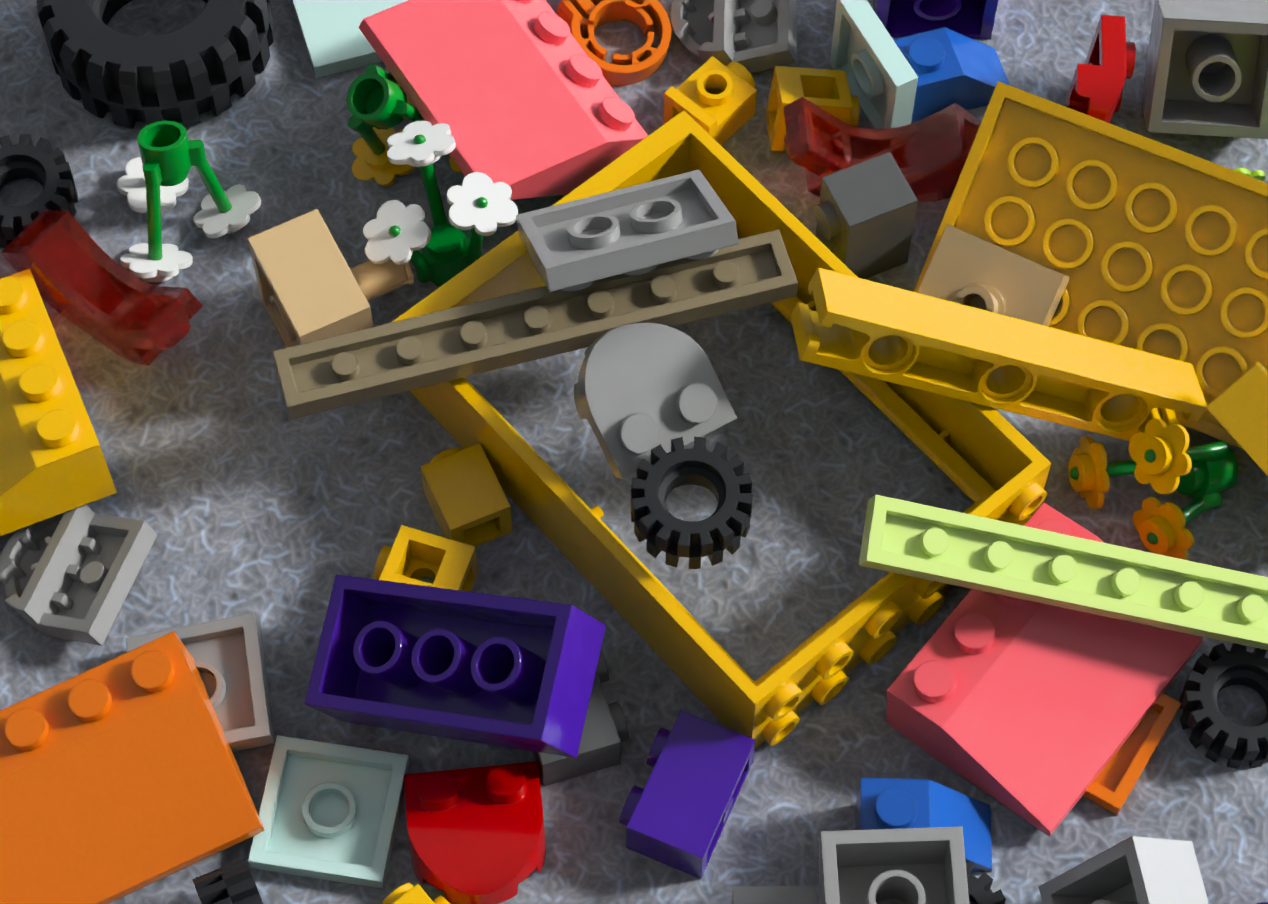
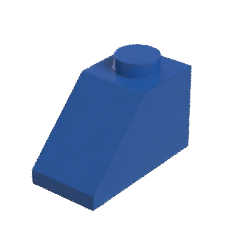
(950, 70)
(926, 804)

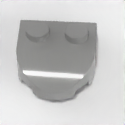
(742, 31)
(646, 388)
(74, 572)

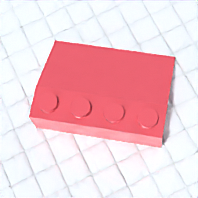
(509, 87)
(1033, 693)

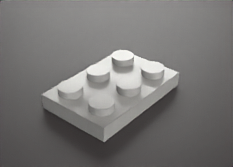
(626, 231)

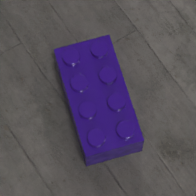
(456, 664)

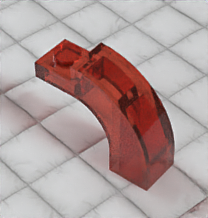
(926, 151)
(97, 292)

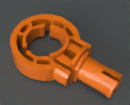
(588, 15)

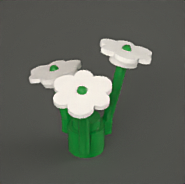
(444, 248)

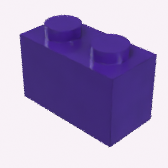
(688, 793)

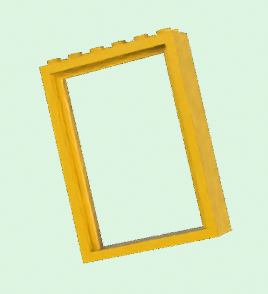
(960, 437)

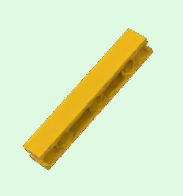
(990, 358)

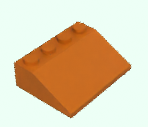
(116, 781)

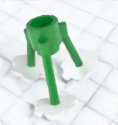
(154, 184)

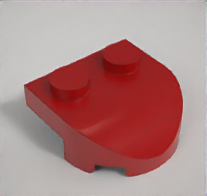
(1100, 80)
(476, 830)

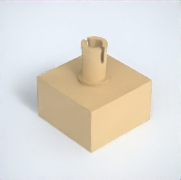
(992, 278)
(310, 285)

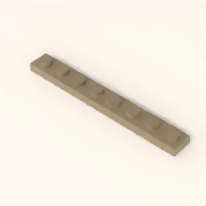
(527, 326)

